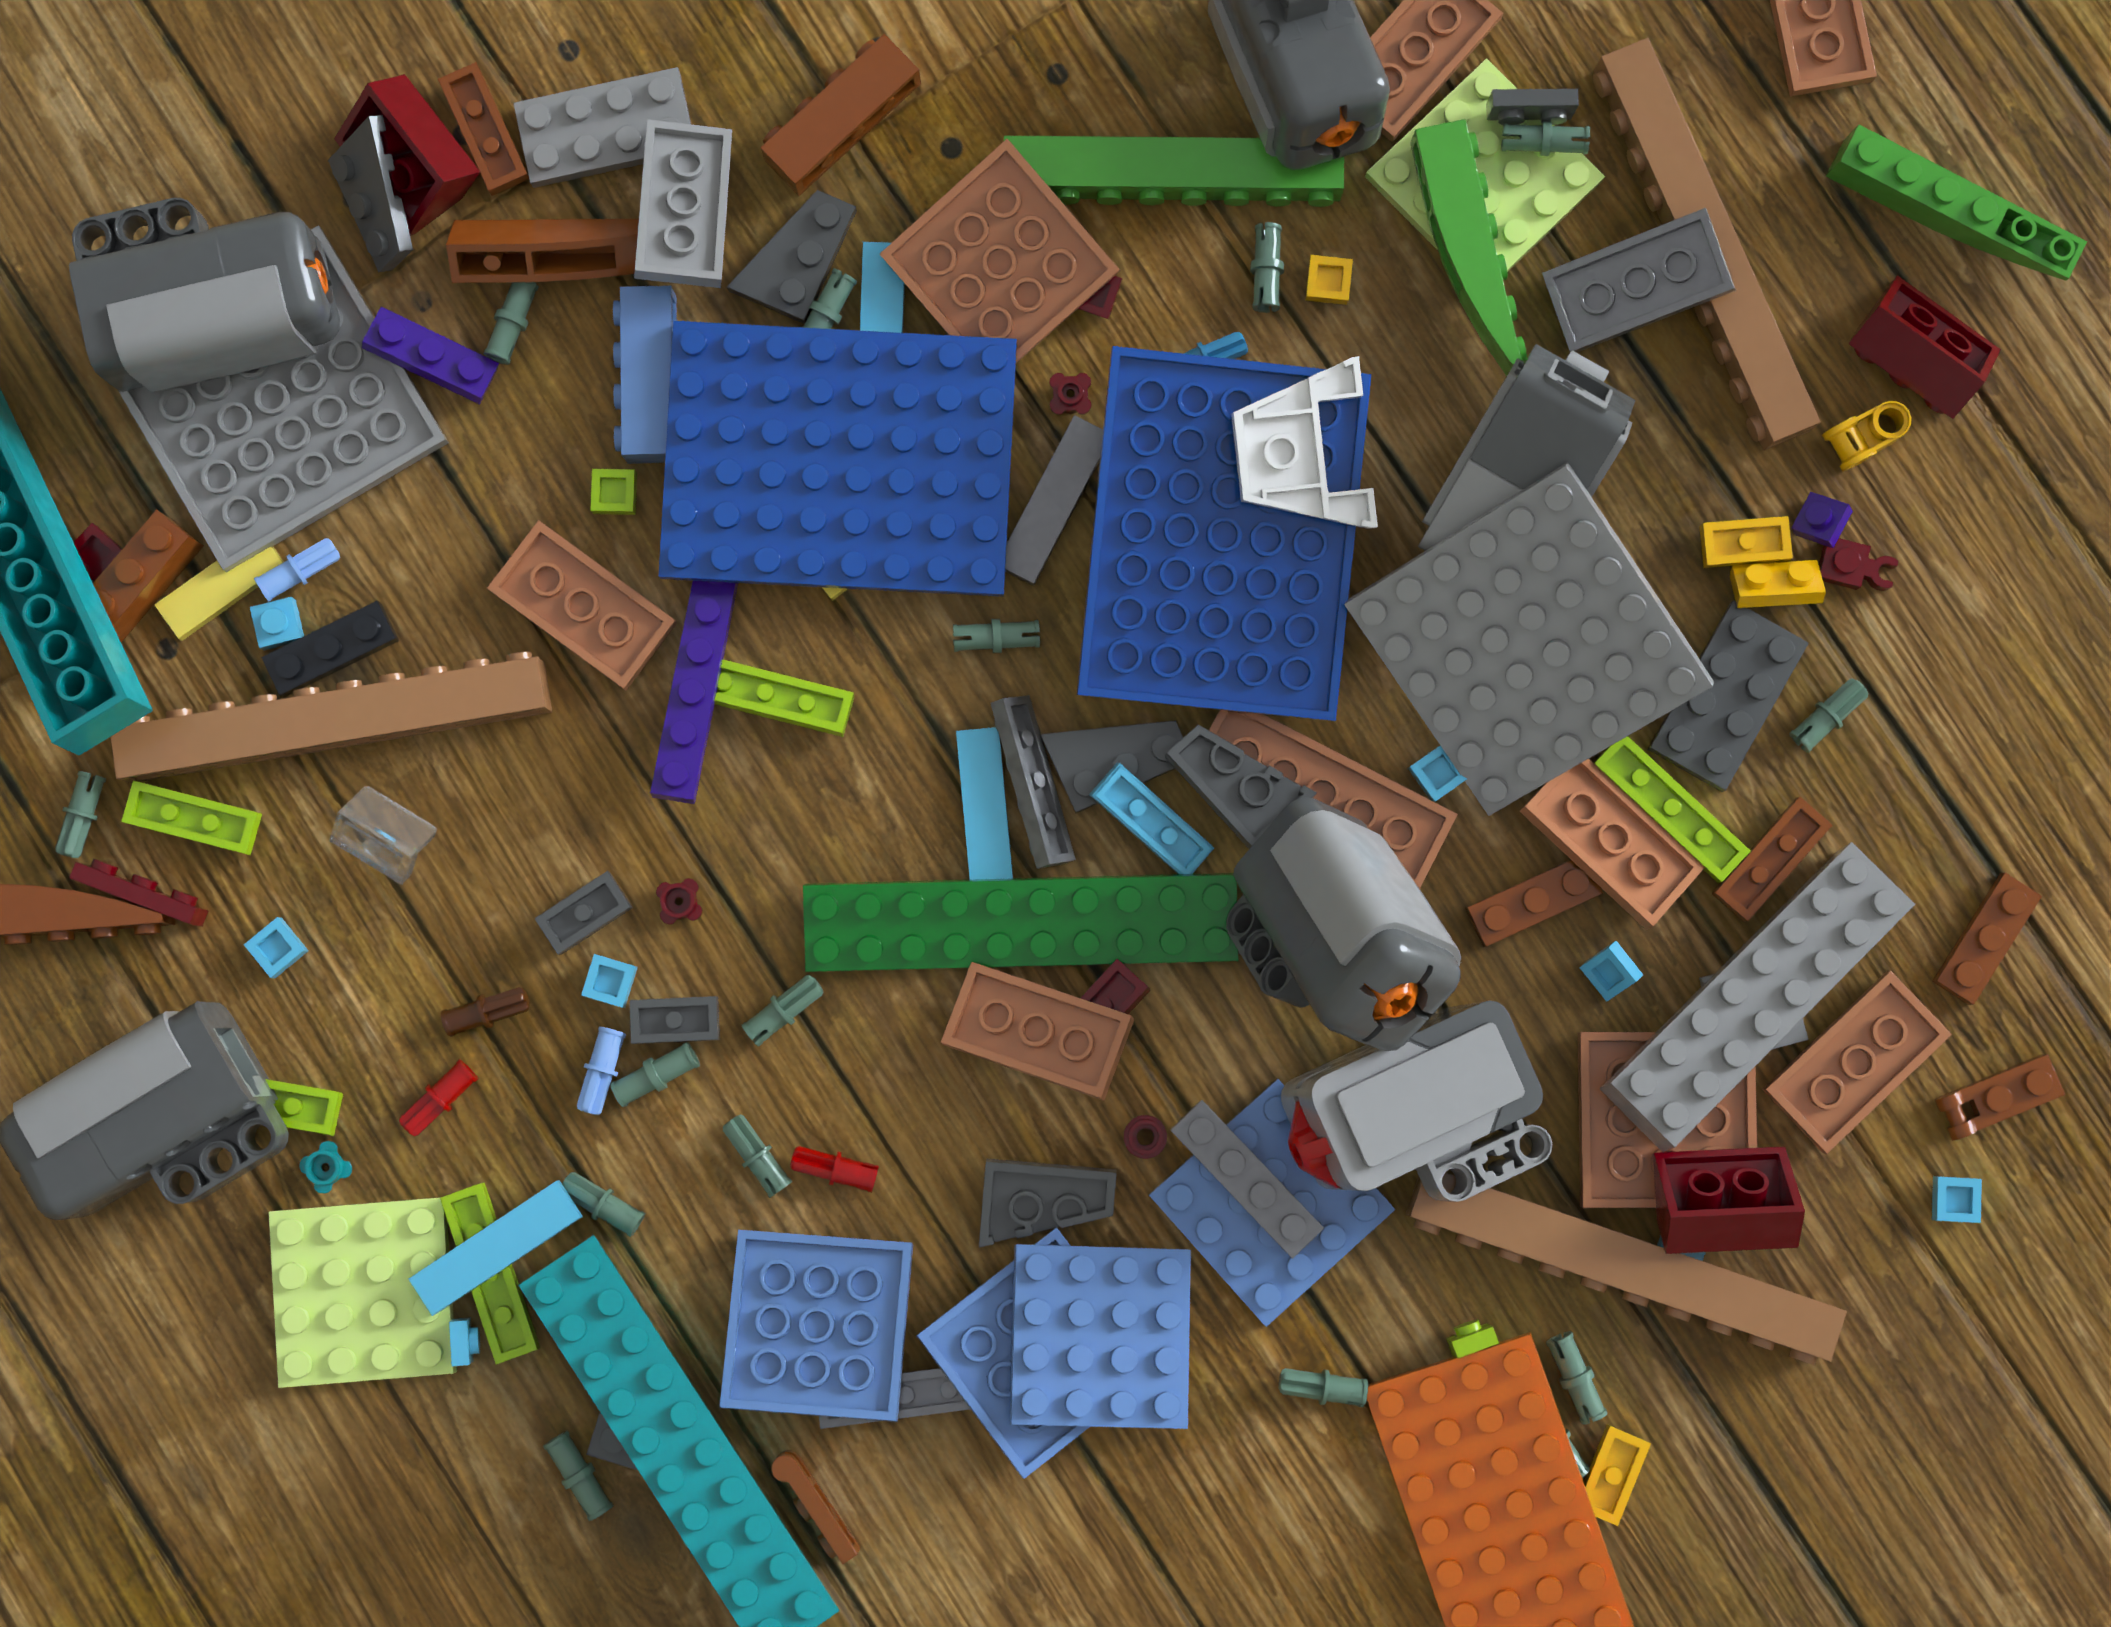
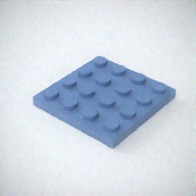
(1238, 1244)
(817, 1325)
(1100, 1336)
(975, 1354)

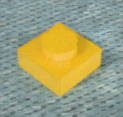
(1329, 279)

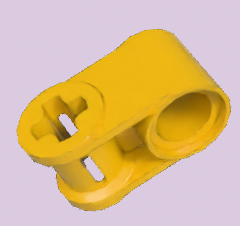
(1862, 437)

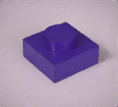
(1821, 519)

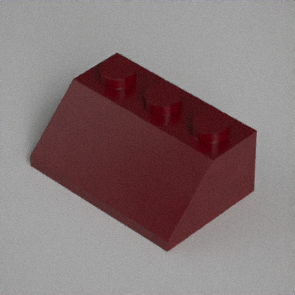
(428, 161)
(1924, 348)
(1727, 1200)

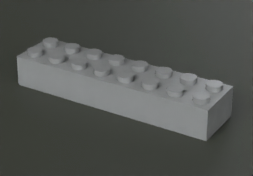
(1757, 997)

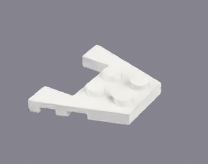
(1284, 455)

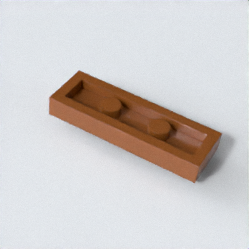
(483, 129)
(1772, 859)
(1531, 902)
(1987, 938)

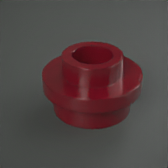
(1155, 1146)

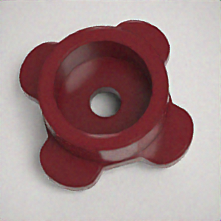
(1061, 402)
(670, 892)

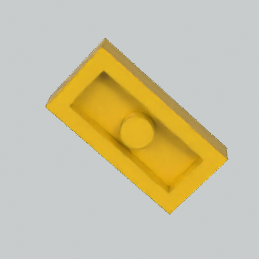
(1746, 541)
(1777, 583)
(1614, 1472)

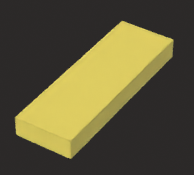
(213, 593)

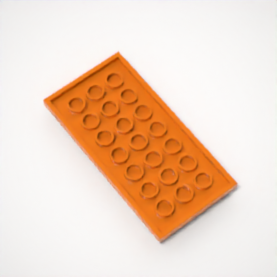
(1496, 1493)

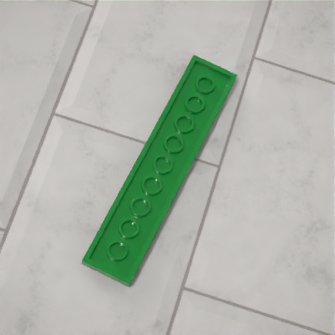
(1018, 922)

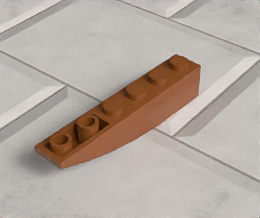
(541, 249)
(63, 912)

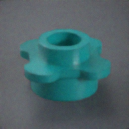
(313, 1164)

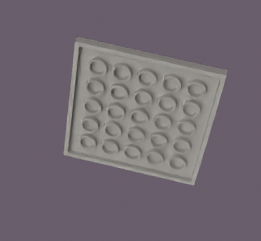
(288, 439)
(1529, 640)

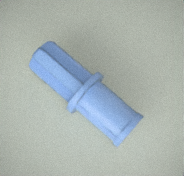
(297, 569)
(600, 1070)

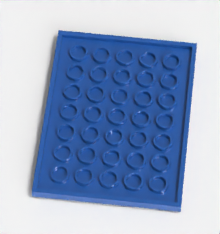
(838, 458)
(1185, 580)

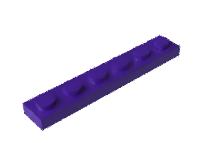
(693, 691)

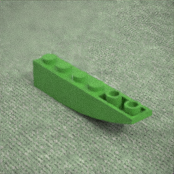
(1952, 204)
(1466, 234)

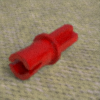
(437, 1098)
(834, 1168)

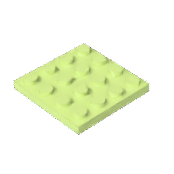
(1524, 189)
(348, 1295)

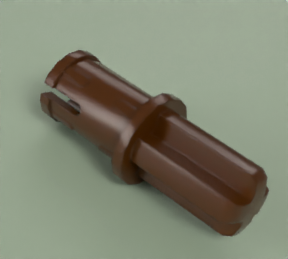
(485, 1011)

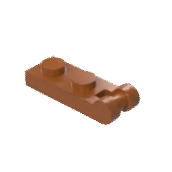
(2001, 1096)
(815, 1505)

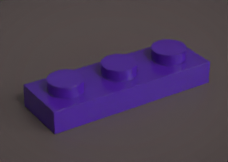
(430, 355)

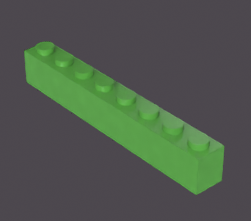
(1175, 170)

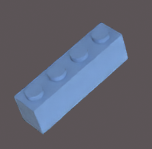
(645, 365)

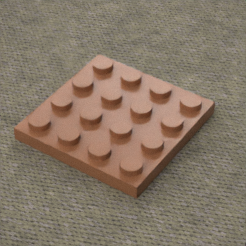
(1000, 255)
(1614, 1152)

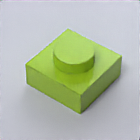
(613, 491)
(1471, 1338)

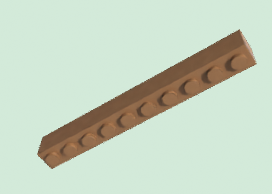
(1676, 186)
(333, 718)
(1636, 1267)

